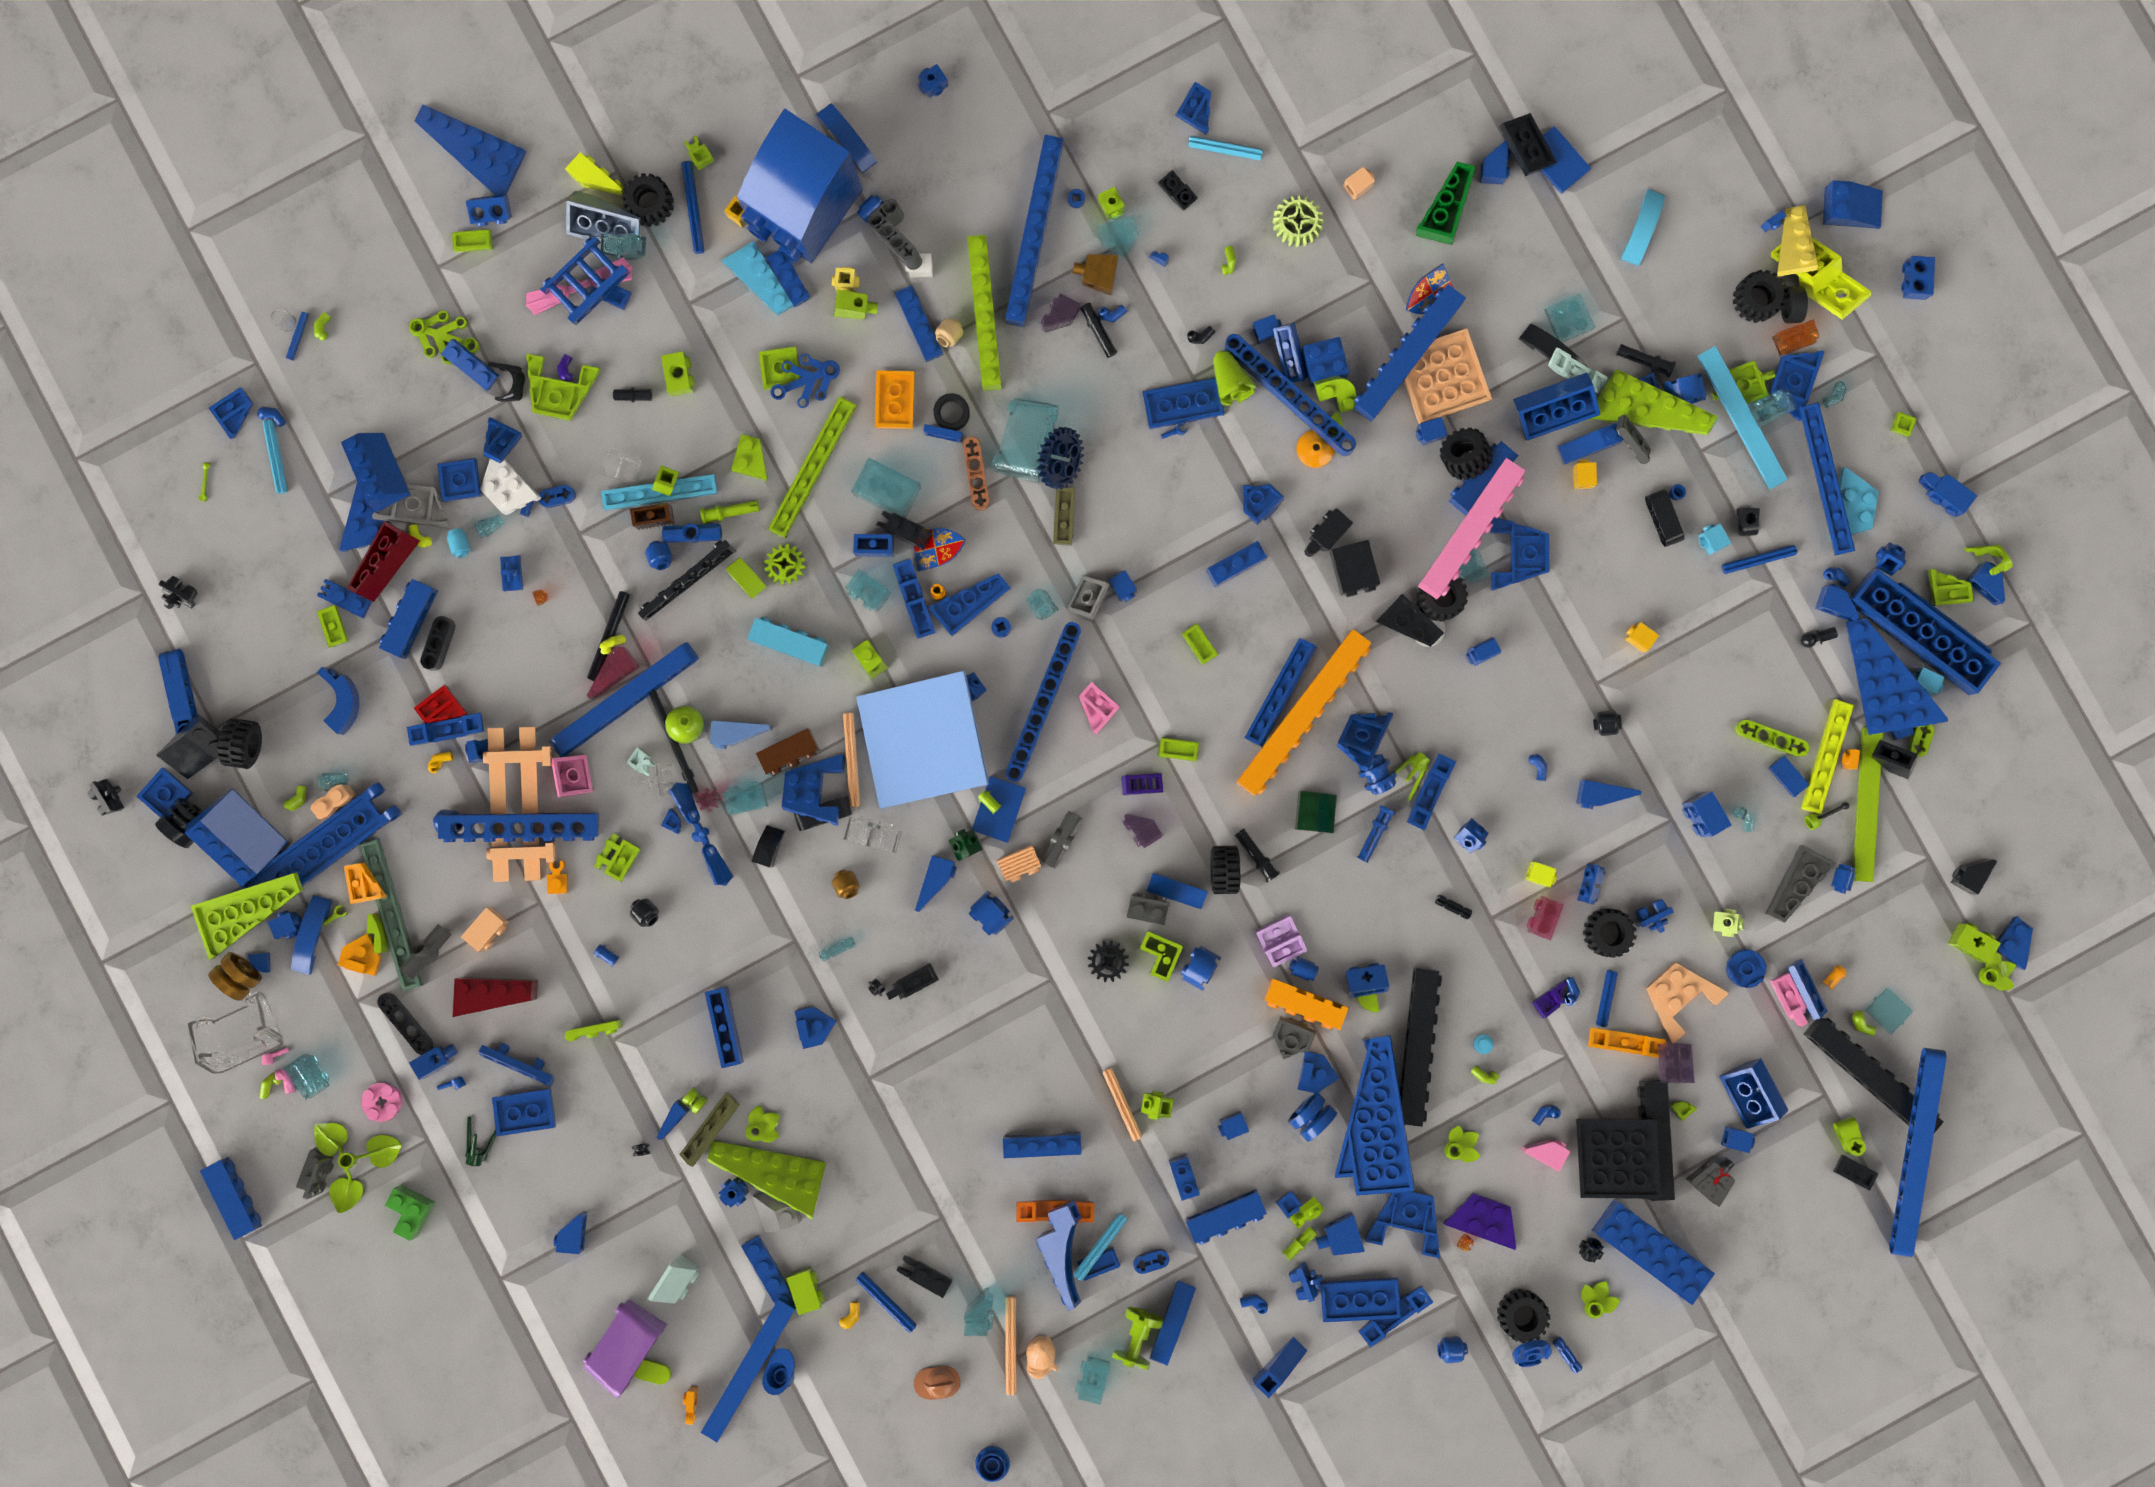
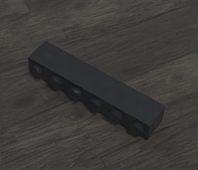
(1655, 1105)

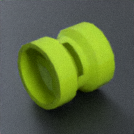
(690, 1098)

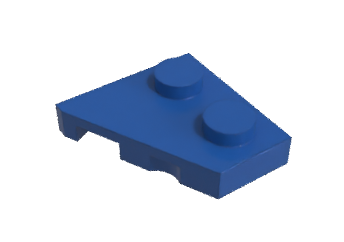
(2016, 942)

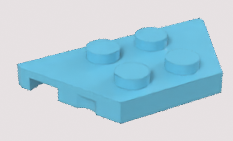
(1859, 501)

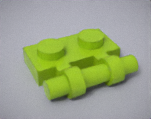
(622, 859)

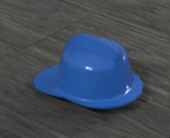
(779, 1372)

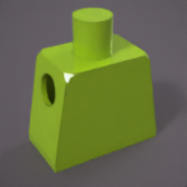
(846, 302)
(869, 658)

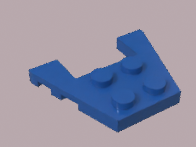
(1528, 553)
(804, 789)
(1409, 1212)

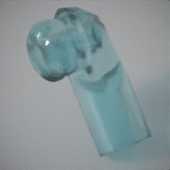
(1747, 818)

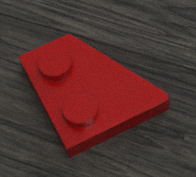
(440, 706)

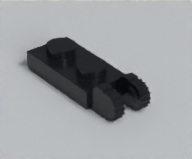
(926, 1276)

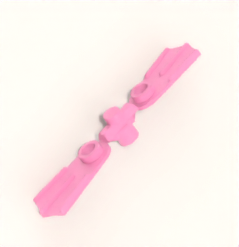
(539, 301)

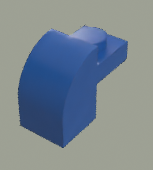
(475, 749)

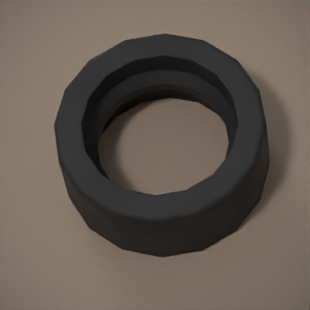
(1796, 305)
(949, 398)

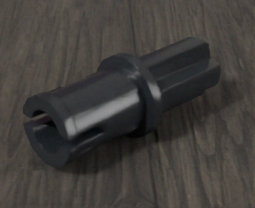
(632, 394)

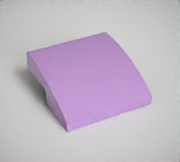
(1281, 940)

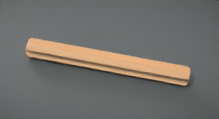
(851, 759)
(1010, 1322)

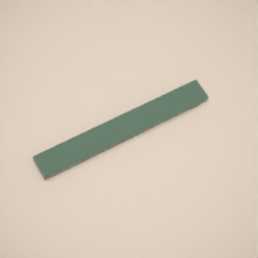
(390, 911)

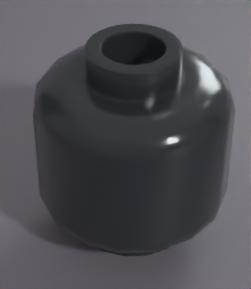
(1608, 723)
(644, 912)

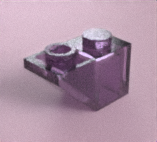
(1061, 315)
(1145, 830)

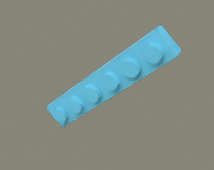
(643, 494)

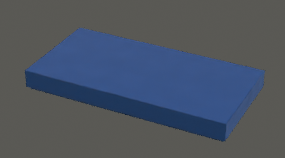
(1182, 403)
(1360, 1299)

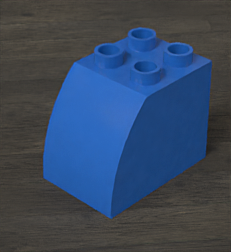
(798, 188)

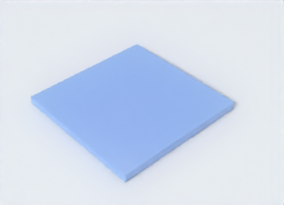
(922, 740)

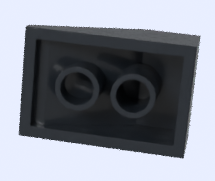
(192, 747)

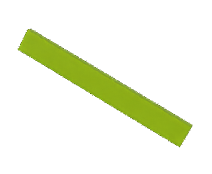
(812, 467)
(1866, 808)

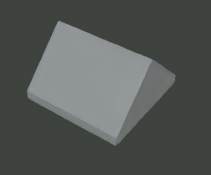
(1088, 597)

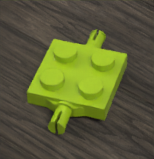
(1750, 382)

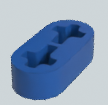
(557, 501)
(1152, 1266)

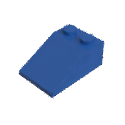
(1852, 205)

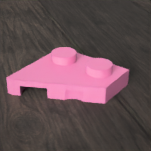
(1097, 706)

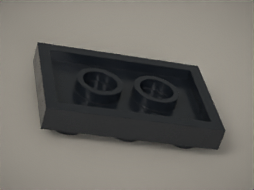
(1527, 144)

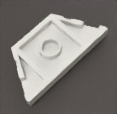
(506, 487)

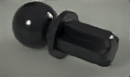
(1809, 639)

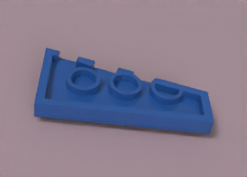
(966, 605)

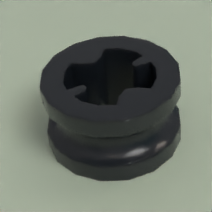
(641, 1149)

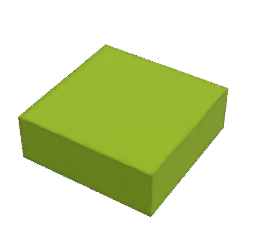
(1903, 424)

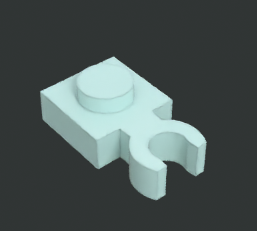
(640, 761)

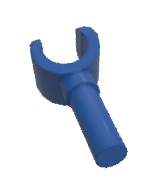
(1174, 431)
(457, 1083)

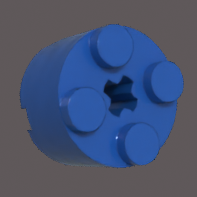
(1687, 388)
(991, 913)
(1200, 968)

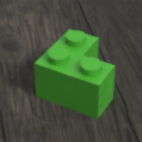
(413, 1208)

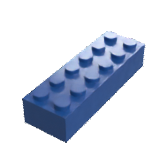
(1653, 1251)

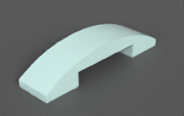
(1568, 368)

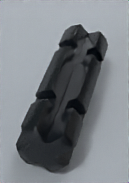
(1453, 907)

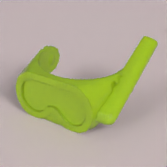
(1994, 550)

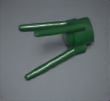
(474, 1155)

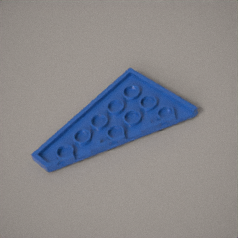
(1887, 689)

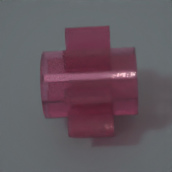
(713, 803)

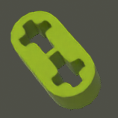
(1925, 740)

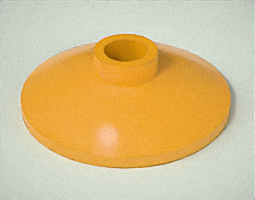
(1310, 456)

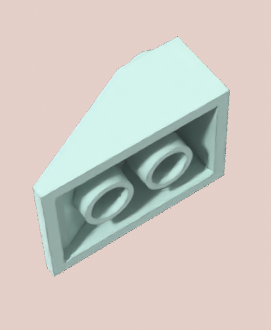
(675, 1281)

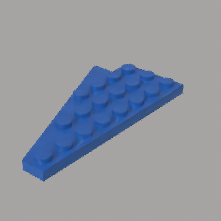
(1376, 1137)

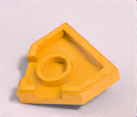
(360, 956)

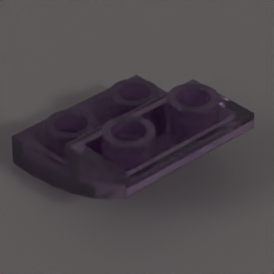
(1676, 1063)

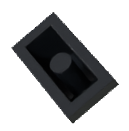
(1895, 759)
(768, 846)
(1973, 875)

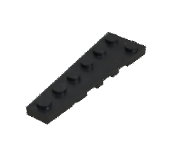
(720, 552)

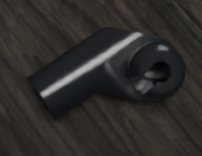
(1200, 338)

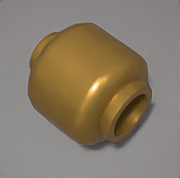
(845, 884)

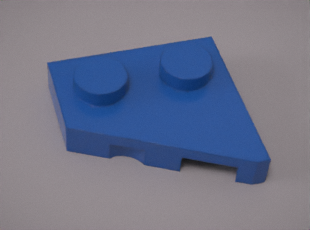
(1196, 108)
(232, 411)
(500, 440)

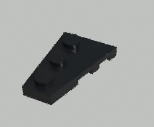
(1410, 621)

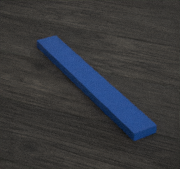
(1826, 479)
(748, 1370)

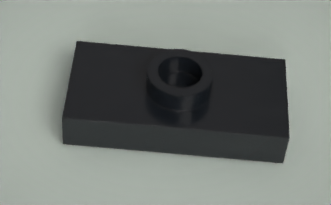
(1855, 1172)

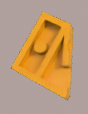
(362, 884)

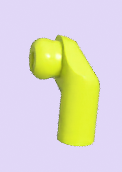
(613, 641)

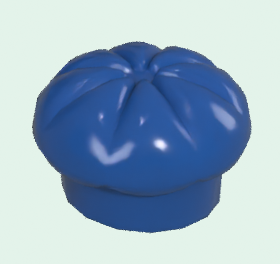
(992, 1464)

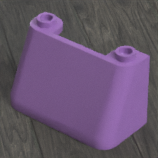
(623, 1347)

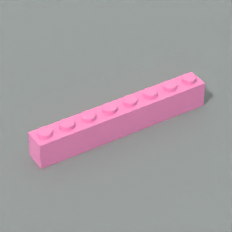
(1471, 528)

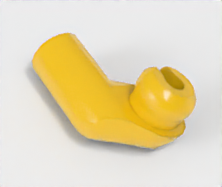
(438, 759)
(848, 1321)

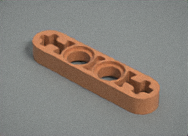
(978, 473)

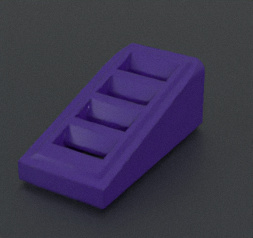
(1126, 784)

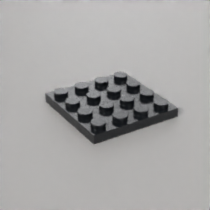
(1618, 1158)

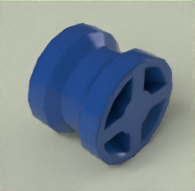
(1001, 630)

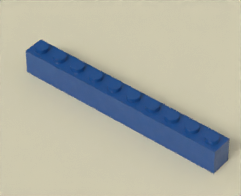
(1034, 231)

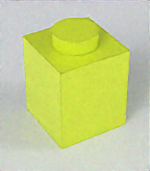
(1541, 874)

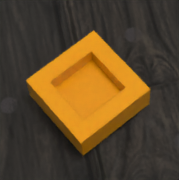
(1851, 759)

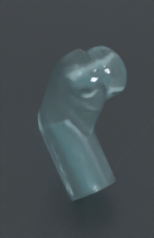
(1837, 394)

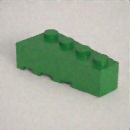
(1446, 210)

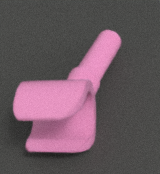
(268, 1058)

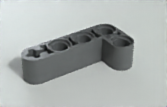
(884, 223)

